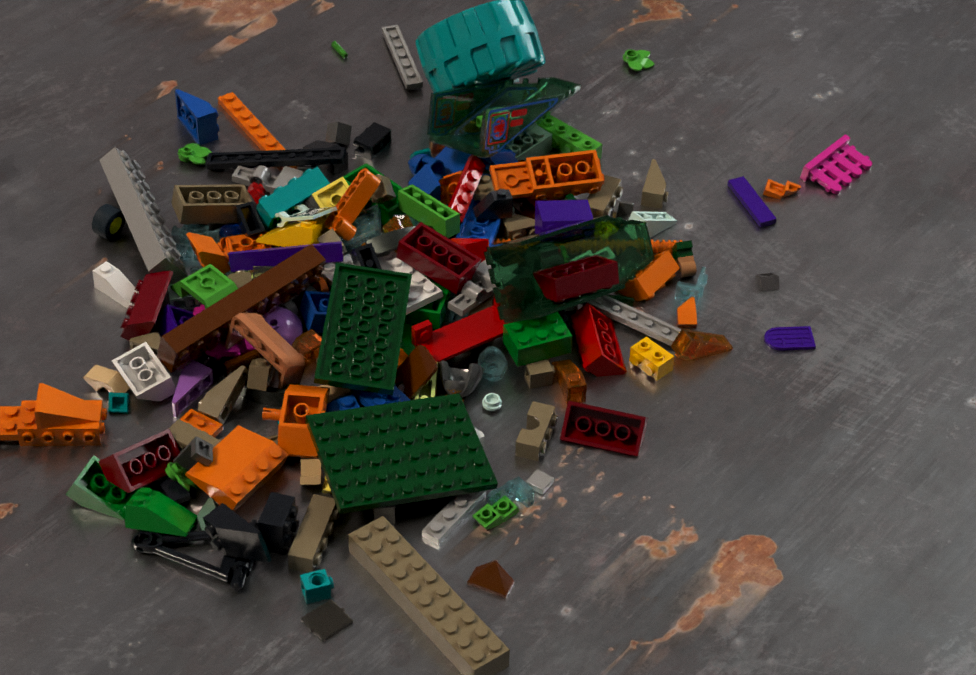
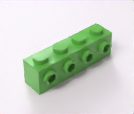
(567, 138)
(429, 210)

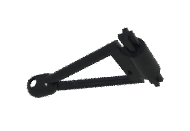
(154, 544)

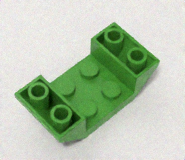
(205, 285)

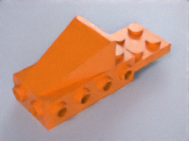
(550, 176)
(54, 420)

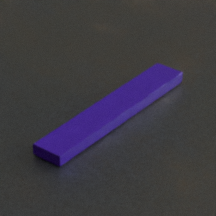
(272, 256)

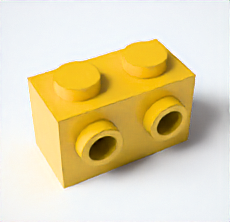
(651, 358)

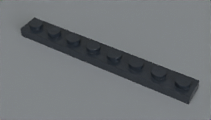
(276, 158)

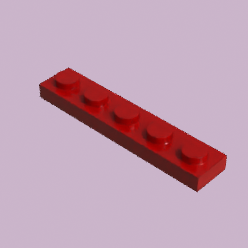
(467, 186)

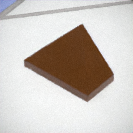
(492, 578)

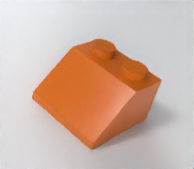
(209, 252)

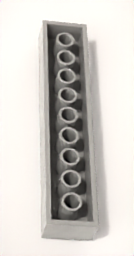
(142, 215)

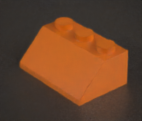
(652, 277)

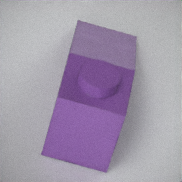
(191, 384)

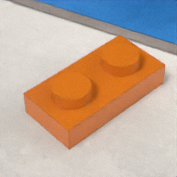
(202, 422)

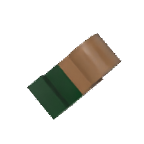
(684, 258)

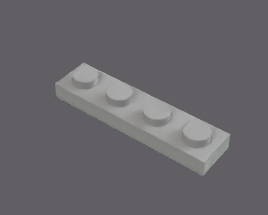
(451, 516)

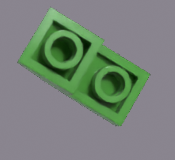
(498, 513)

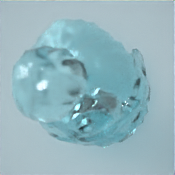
(493, 359)

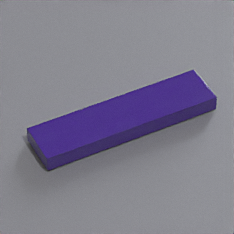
(752, 201)

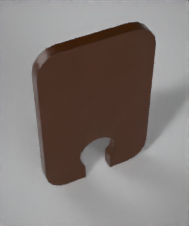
(416, 371)

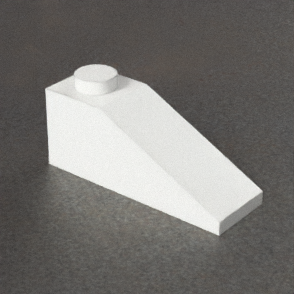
(113, 283)

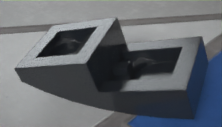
(173, 489)

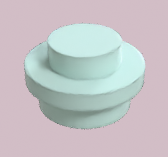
(492, 402)

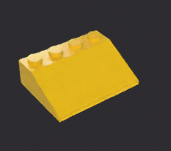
(295, 233)

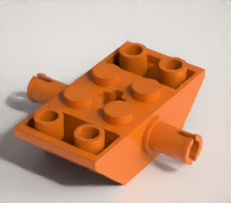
(292, 428)

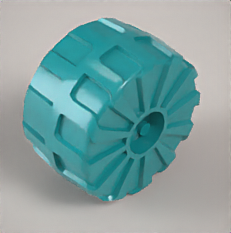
(481, 46)

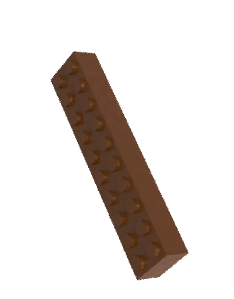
(258, 296)

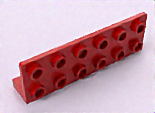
(459, 335)

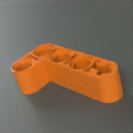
(352, 204)

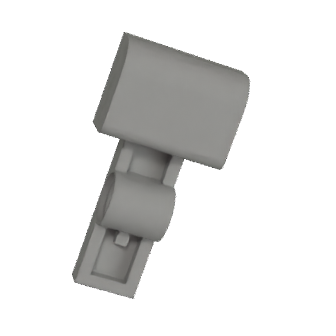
(263, 175)
(473, 292)

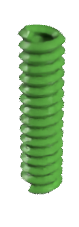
(339, 49)

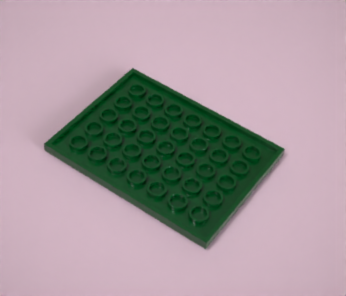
(400, 453)

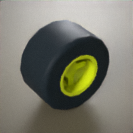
(108, 221)

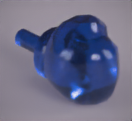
(229, 230)

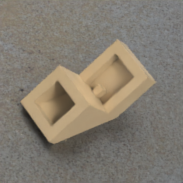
(107, 378)
(310, 472)

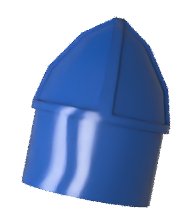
(420, 160)

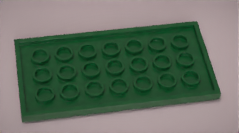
(363, 329)

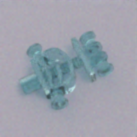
(184, 246)

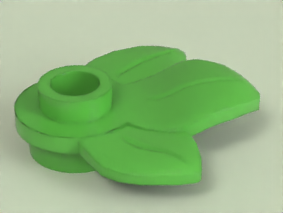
(638, 59)
(193, 153)
(177, 473)

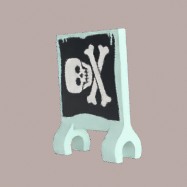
(304, 214)

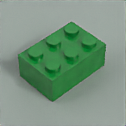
(537, 339)

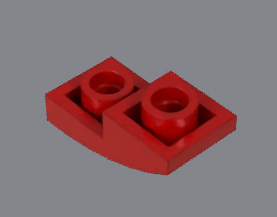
(256, 191)

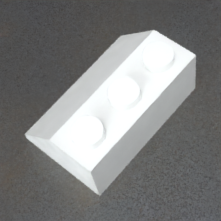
(145, 374)

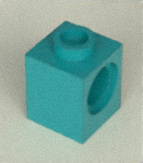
(316, 586)

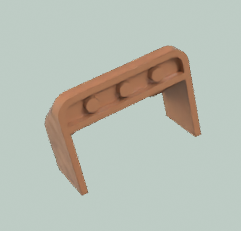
(269, 345)

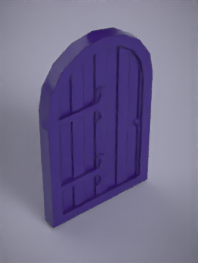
(790, 338)

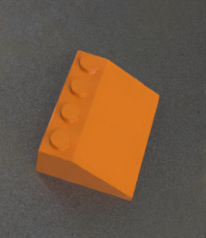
(238, 467)

